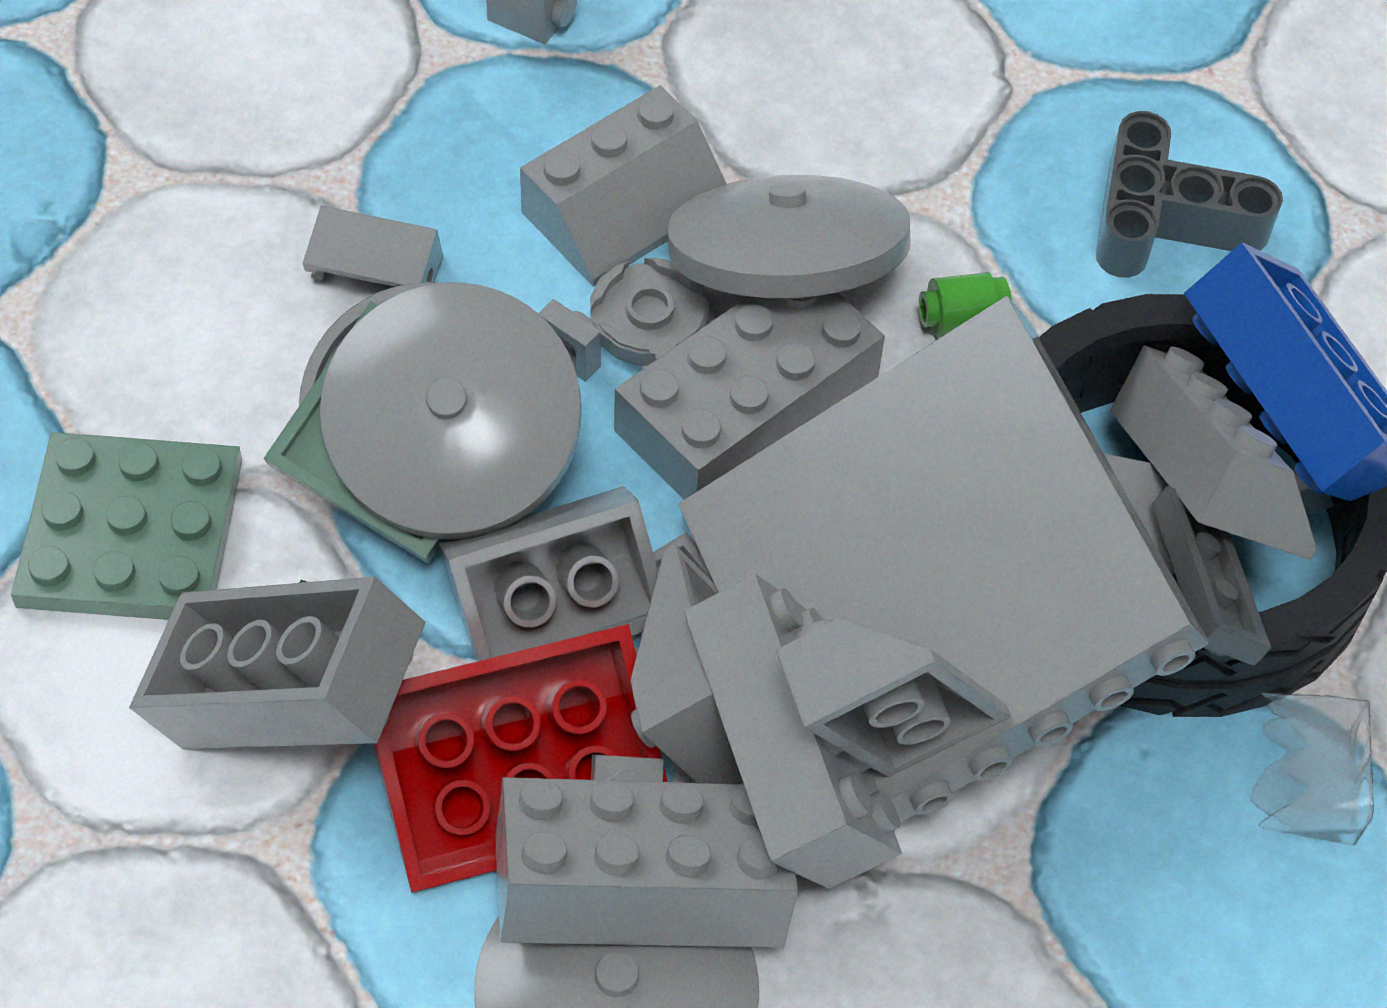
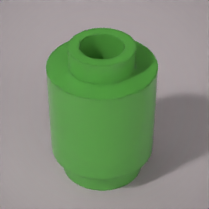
(959, 298)

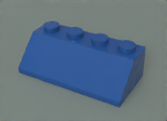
(1299, 368)

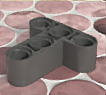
(1175, 200)

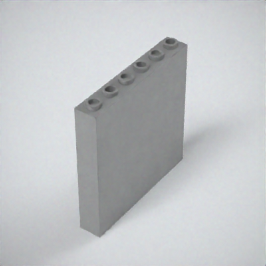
(970, 521)

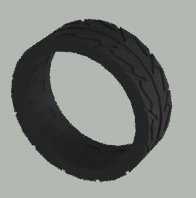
(1305, 634)

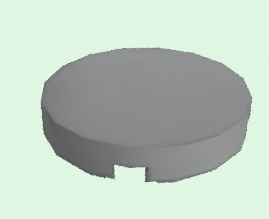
(647, 310)

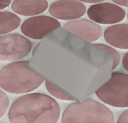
(618, 183)
(554, 575)
(882, 694)

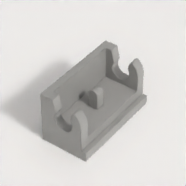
(372, 249)

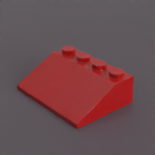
(496, 719)

